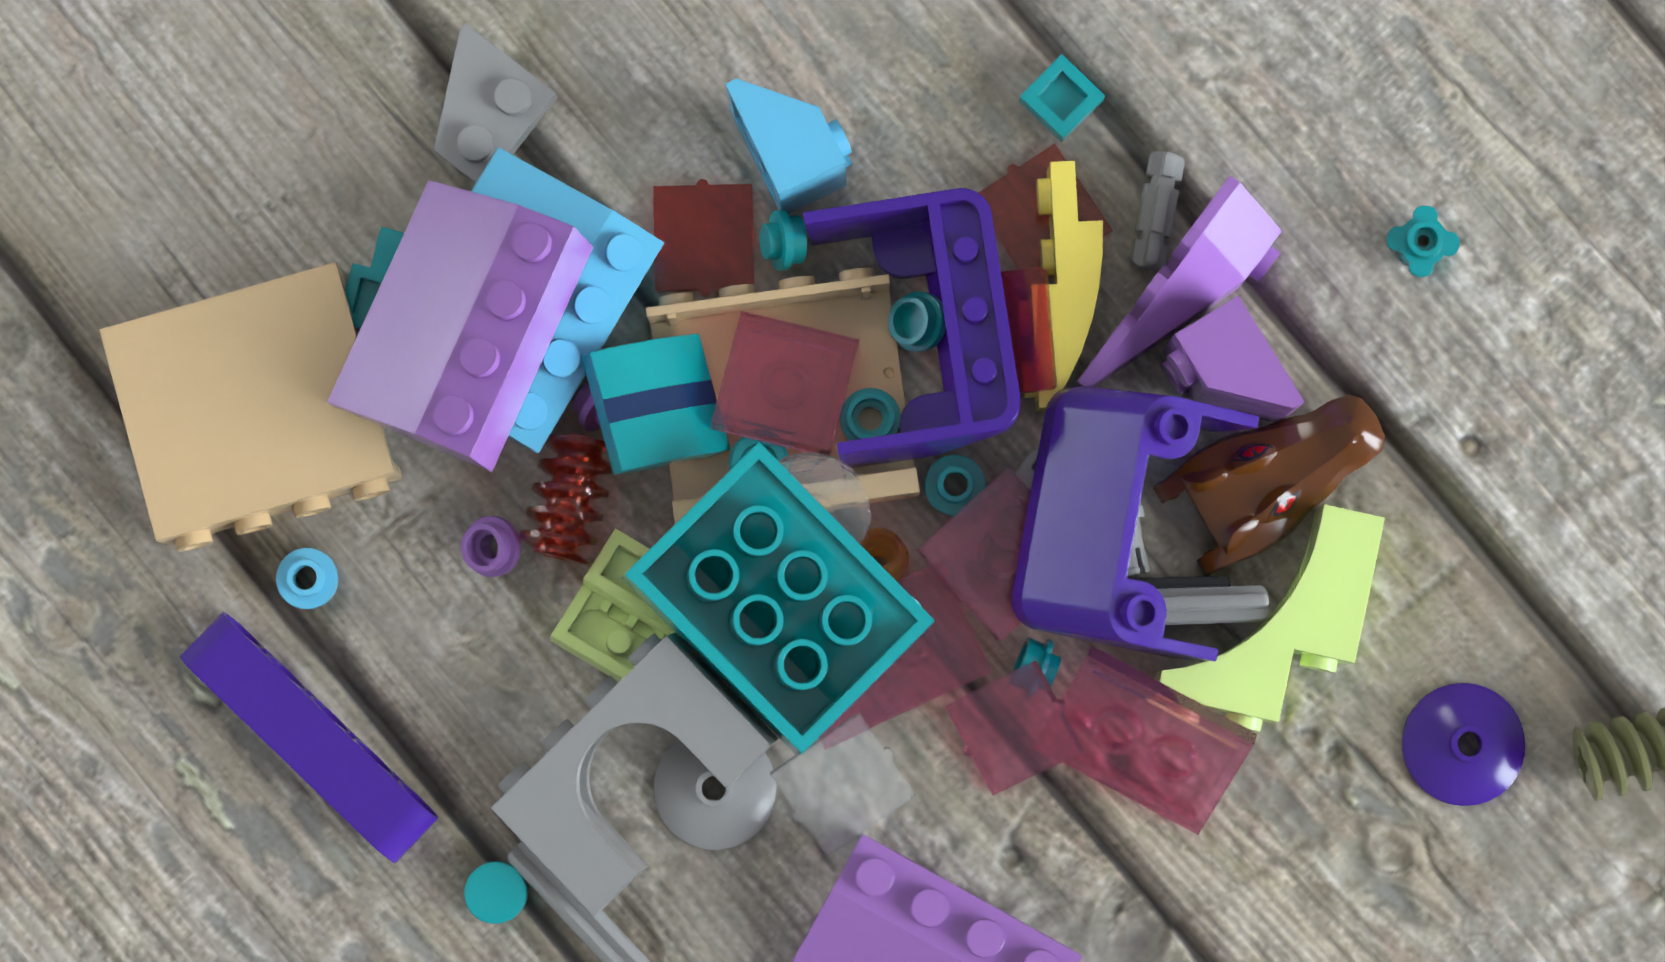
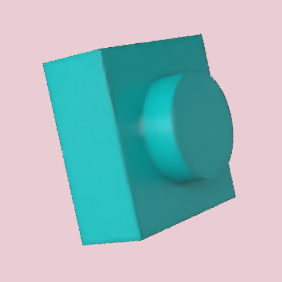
(1061, 98)

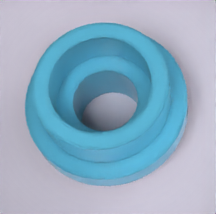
(325, 583)

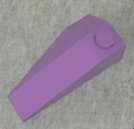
(1208, 265)

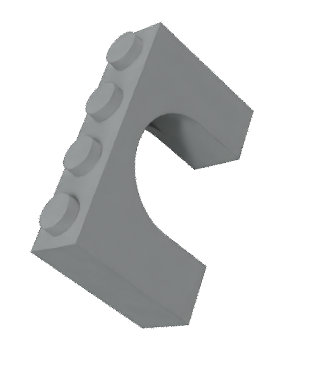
(553, 800)

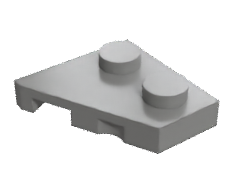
(487, 105)

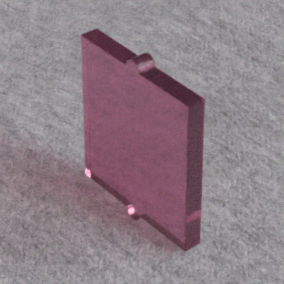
(1014, 727)

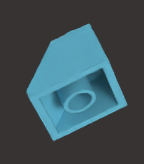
(790, 143)

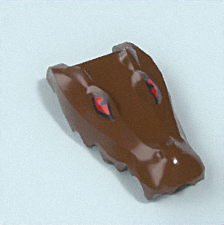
(1267, 479)

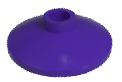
(1433, 750)

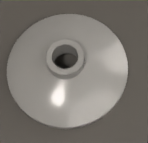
(705, 821)

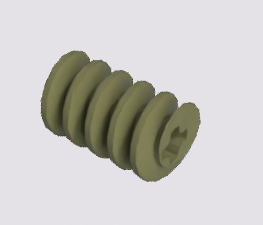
(1621, 752)

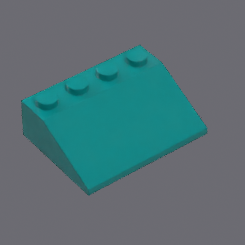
(778, 599)

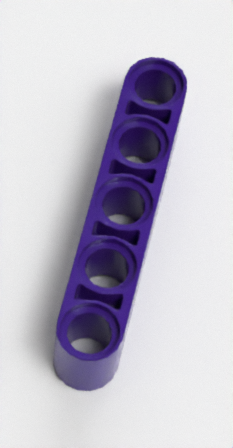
(309, 737)

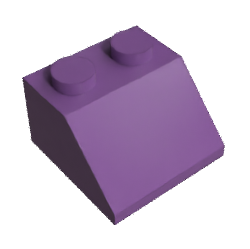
(1230, 365)

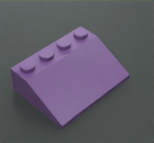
(462, 322)
(905, 913)

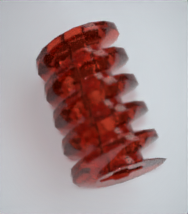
(567, 498)

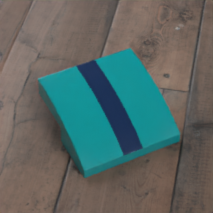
(654, 402)

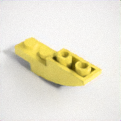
(1075, 262)

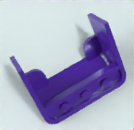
(955, 246)
(1087, 514)

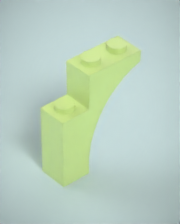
(1315, 619)

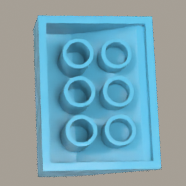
(607, 283)

